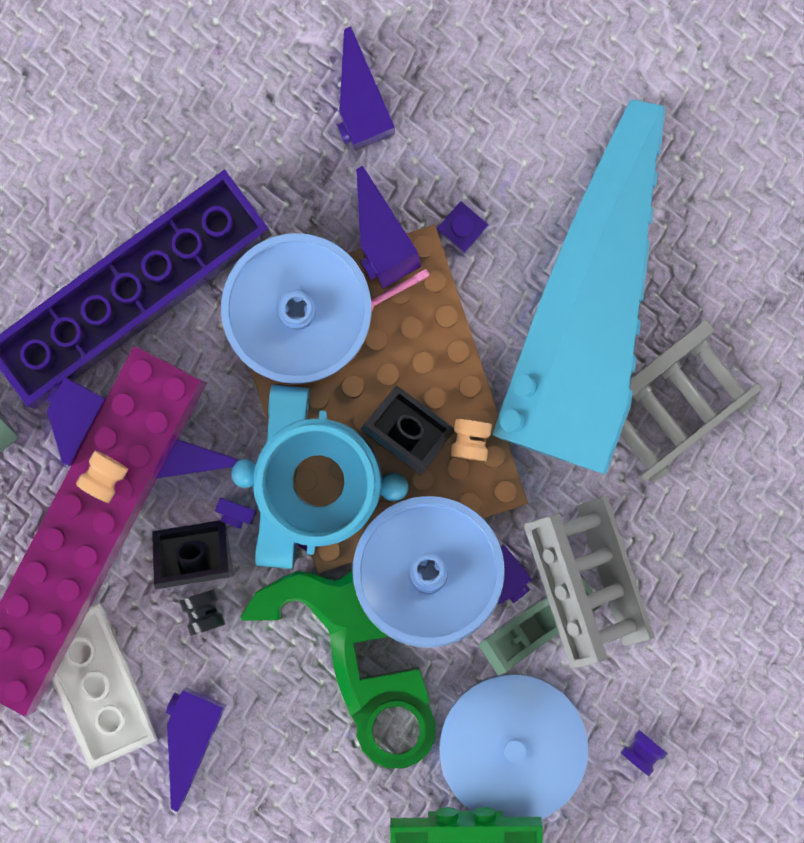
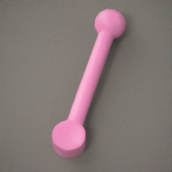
(402, 286)

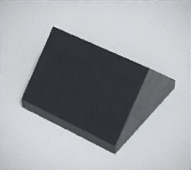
(408, 430)
(191, 554)

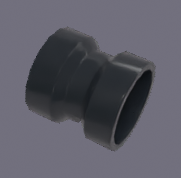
(202, 612)

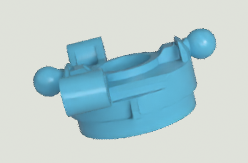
(285, 515)

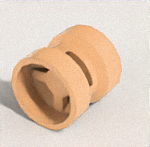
(471, 440)
(101, 476)

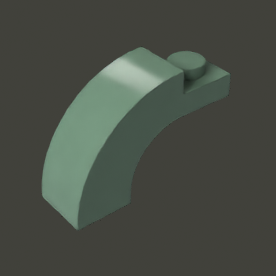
(522, 634)

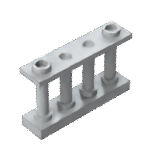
(669, 367)
(566, 590)

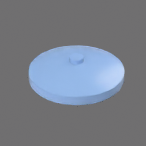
(296, 308)
(428, 571)
(513, 746)

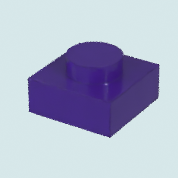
(462, 227)
(234, 513)

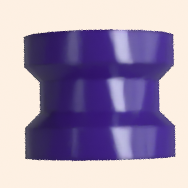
(643, 753)

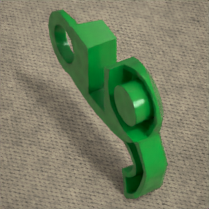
(365, 697)

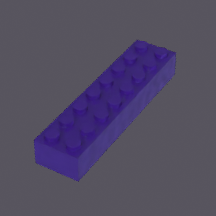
(129, 288)

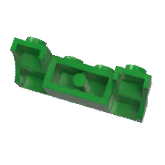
(475, 826)

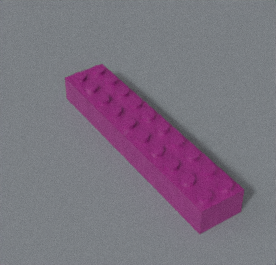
(84, 533)

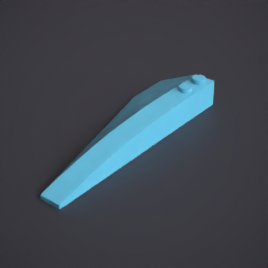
(579, 351)

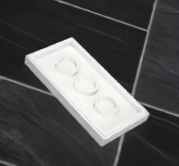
(102, 694)

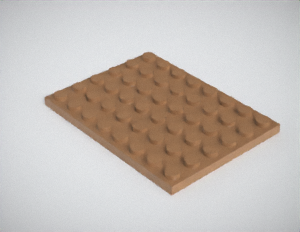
(430, 353)

